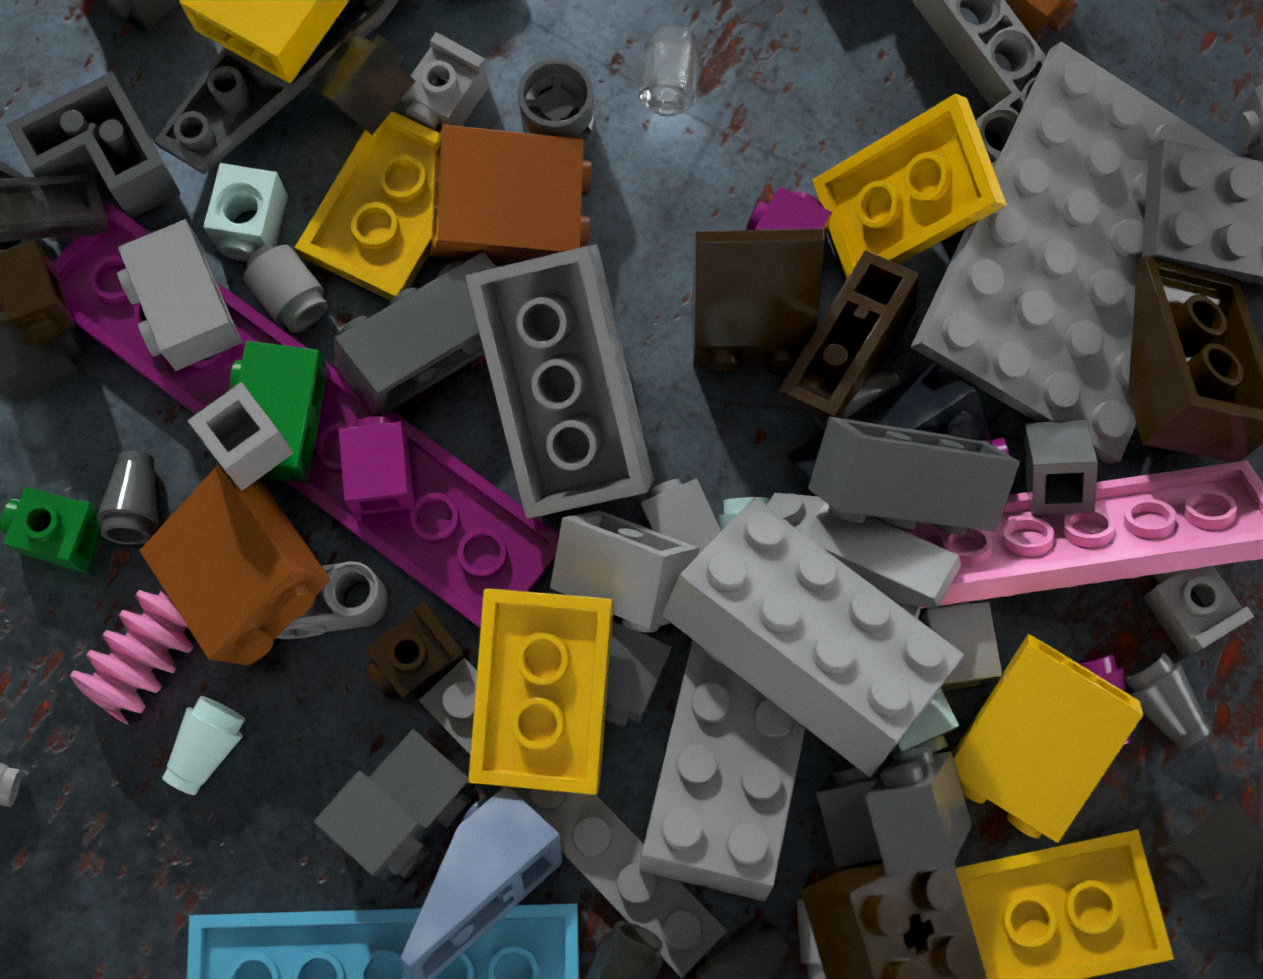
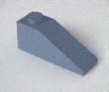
(488, 869)

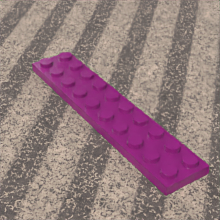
(462, 526)

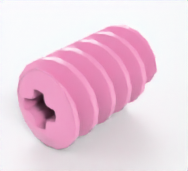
(135, 656)

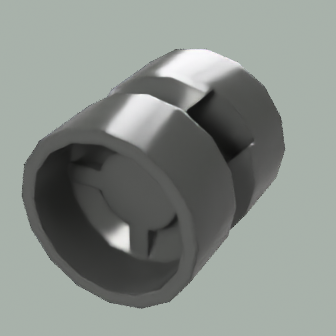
(557, 101)

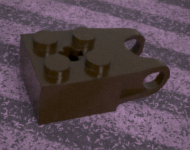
(892, 924)

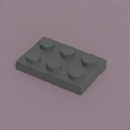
(1204, 210)

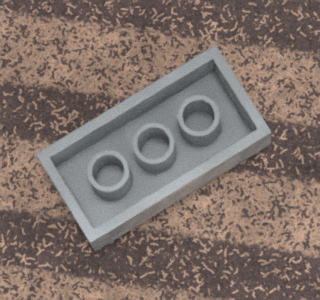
(561, 381)
(811, 635)
(723, 784)

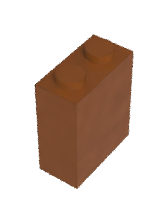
(508, 194)
(234, 568)

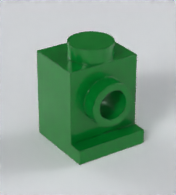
(67, 540)

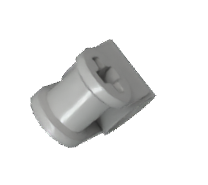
(329, 610)

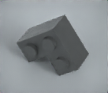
(97, 134)
(397, 808)
(903, 814)

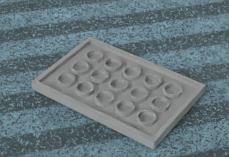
(1048, 283)

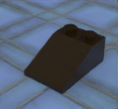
(754, 297)
(1195, 363)

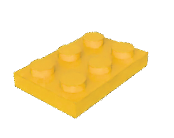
(911, 187)
(378, 210)
(541, 691)
(1066, 910)

